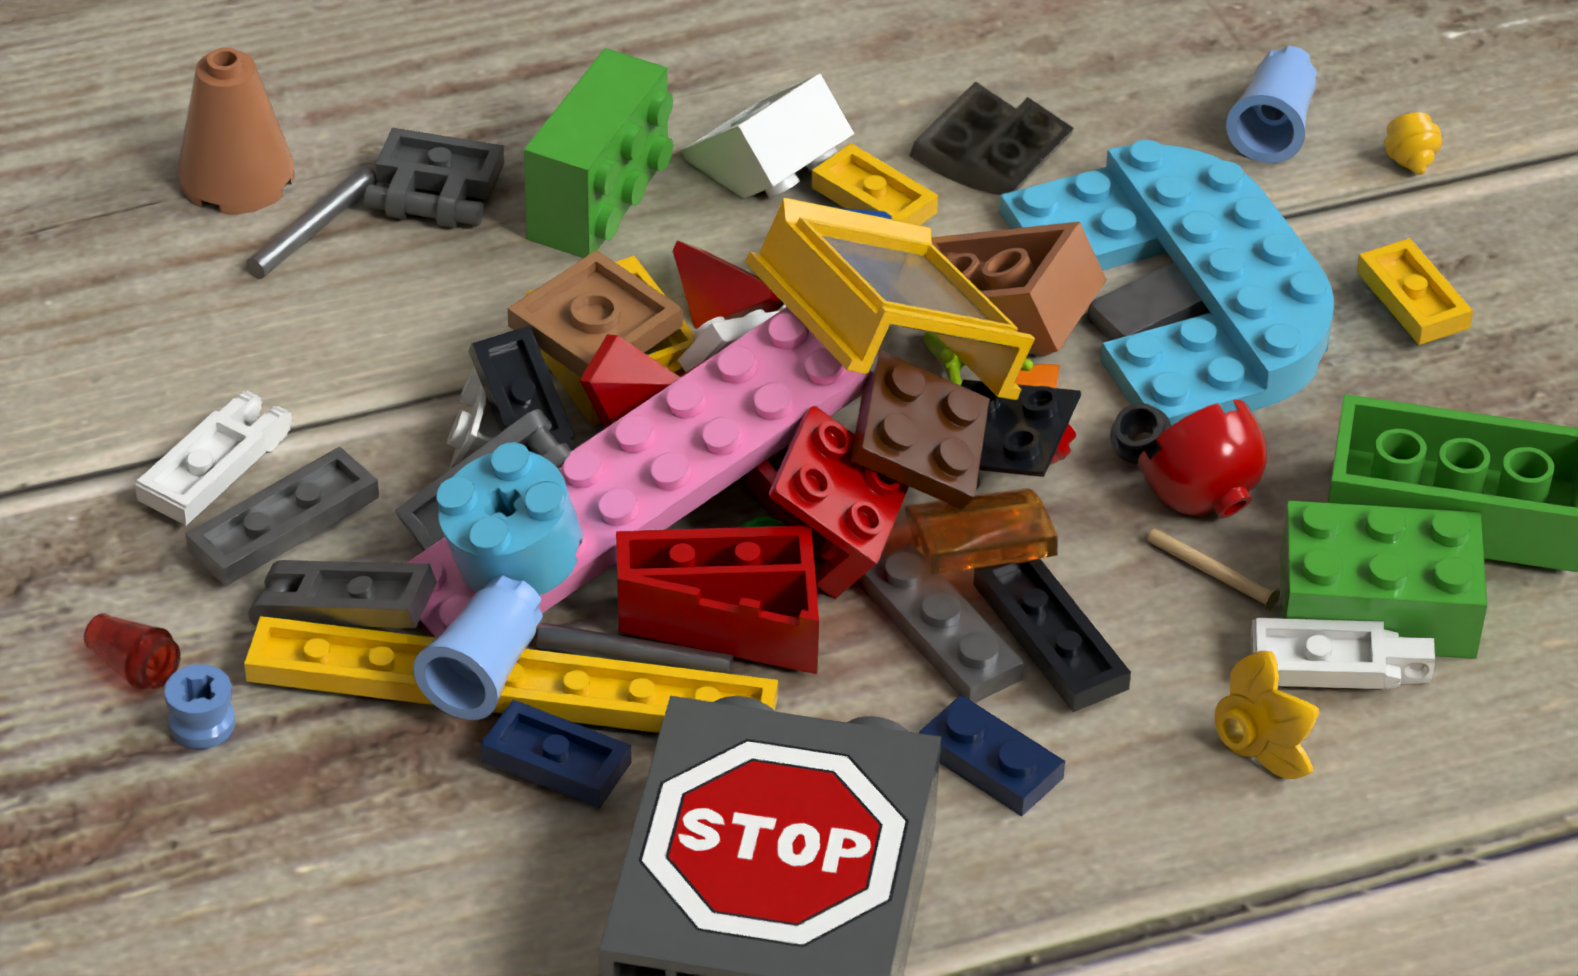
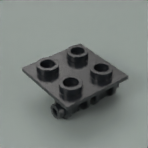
(1024, 431)

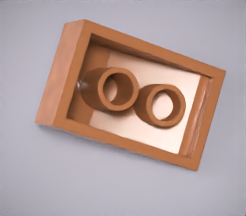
(1032, 275)

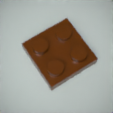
(920, 430)

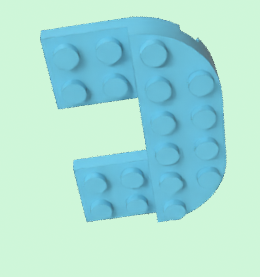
(1233, 248)

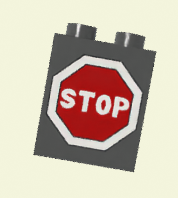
(774, 846)

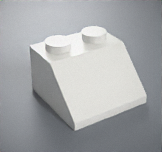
(772, 140)

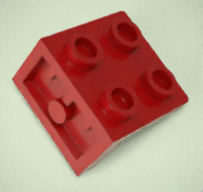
(837, 499)

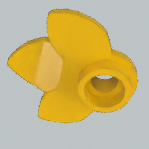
(1263, 720)

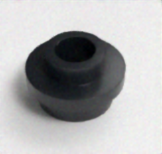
(1133, 421)

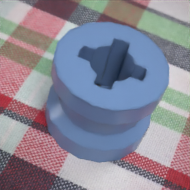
(199, 706)

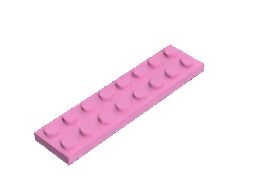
(677, 450)

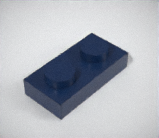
(556, 753)
(994, 755)

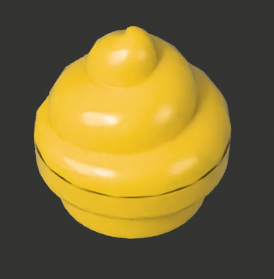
(1413, 141)

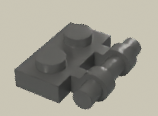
(438, 164)

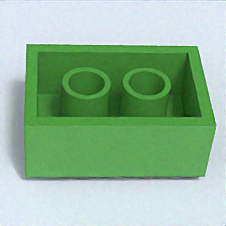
(597, 153)
(1387, 565)

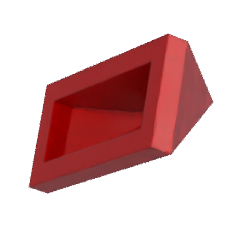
(719, 287)
(622, 379)

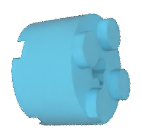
(510, 519)

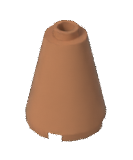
(232, 138)

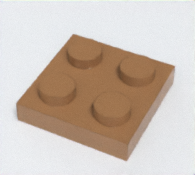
(586, 304)

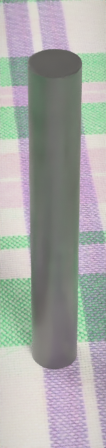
(311, 222)
(630, 649)

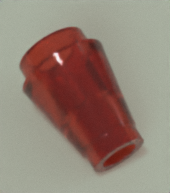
(134, 650)

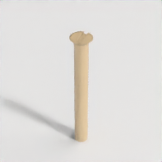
(1214, 568)

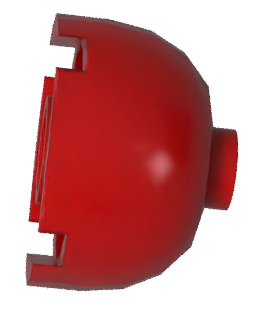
(1208, 461)

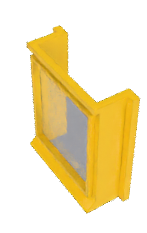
(862, 272)

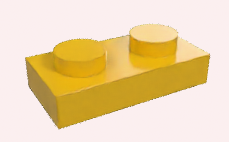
(867, 183)
(1414, 291)

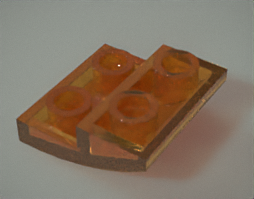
(985, 533)

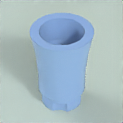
(1272, 112)
(477, 652)

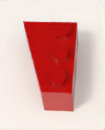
(723, 591)

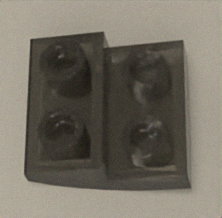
(989, 141)

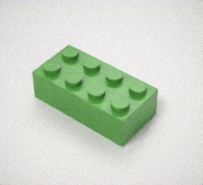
(1456, 460)

